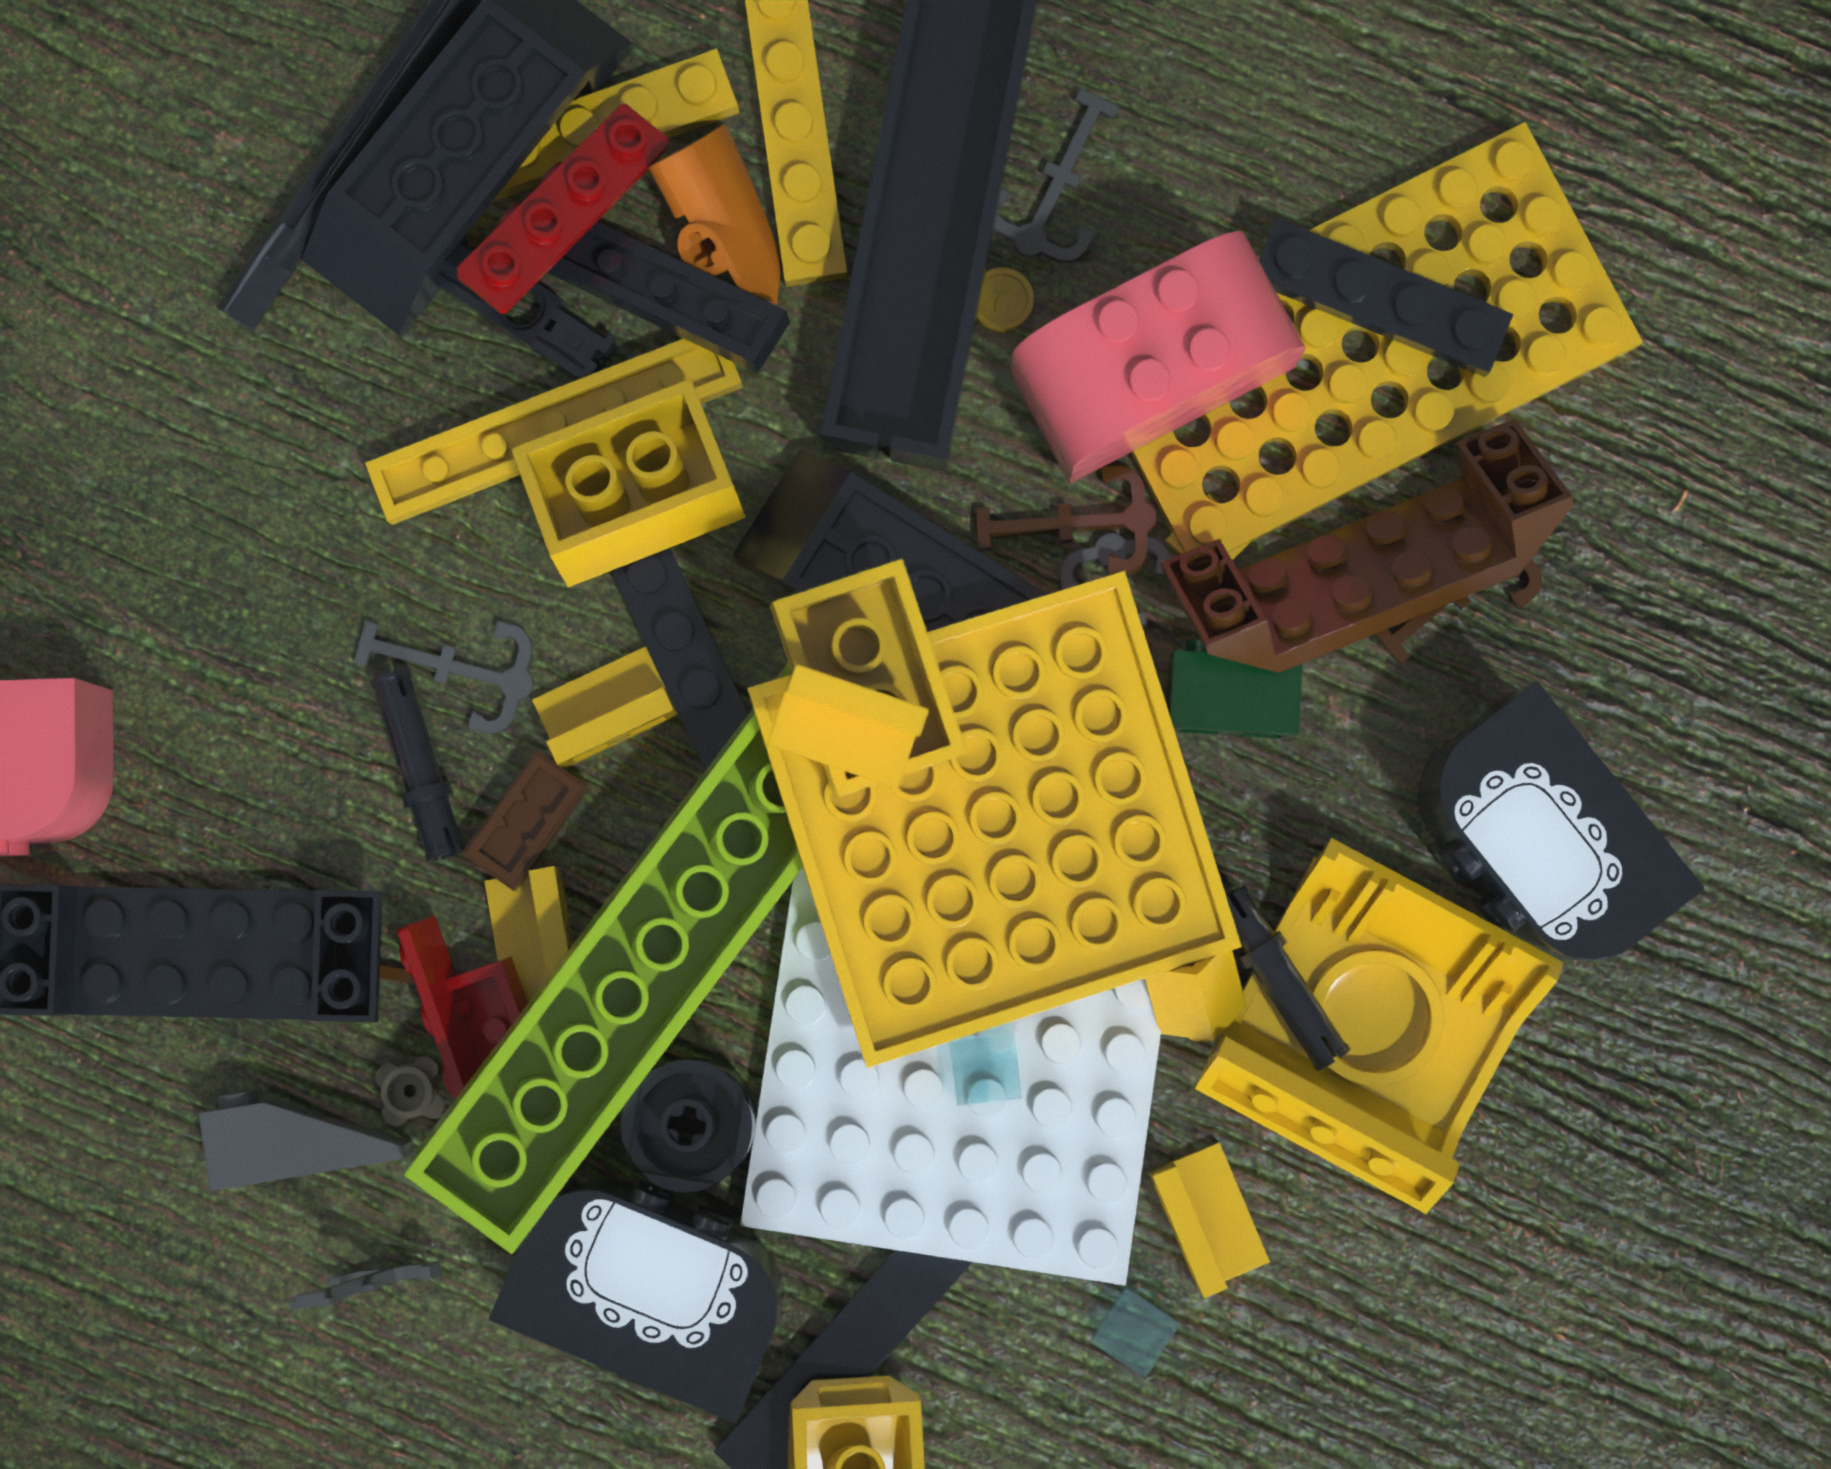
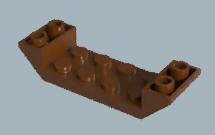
(1380, 565)

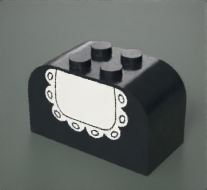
(1549, 833)
(647, 1292)

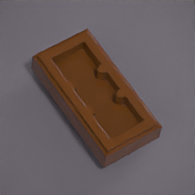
(525, 820)

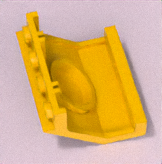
(1418, 998)

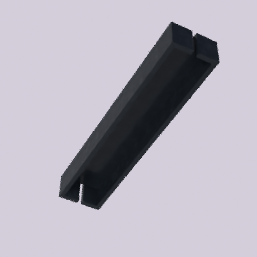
(928, 229)

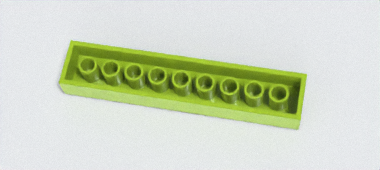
(615, 998)

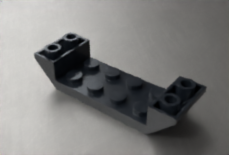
(455, 149)
(836, 525)
(190, 952)

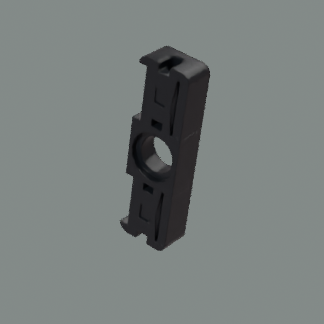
(553, 335)

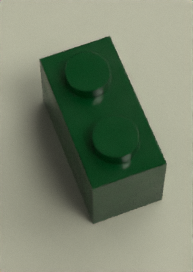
(1231, 697)

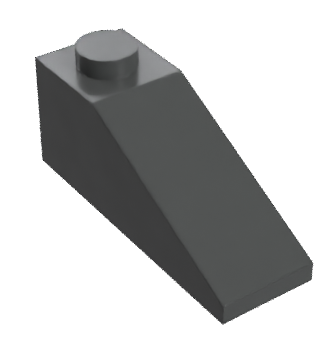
(282, 1140)

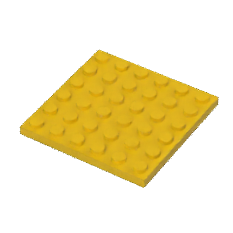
(1032, 862)

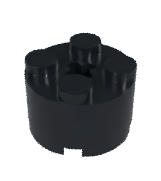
(660, 1146)

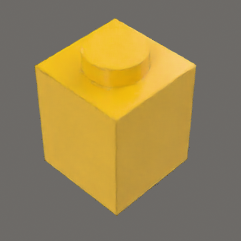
(1197, 998)

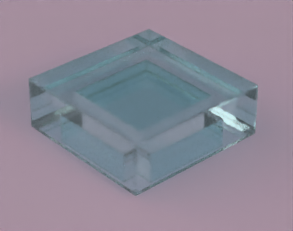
(985, 1069)
(1135, 1331)

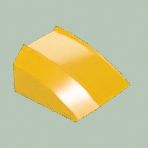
(856, 1425)

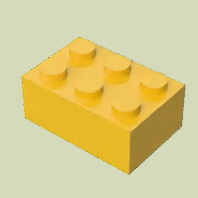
(627, 483)
(873, 637)

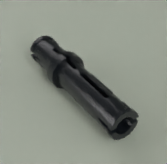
(418, 766)
(1283, 982)

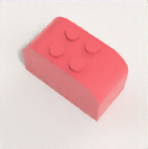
(1155, 354)
(53, 760)

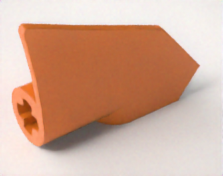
(723, 214)

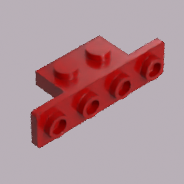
(562, 208)
(463, 1010)

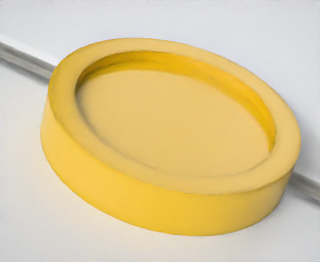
(1005, 300)

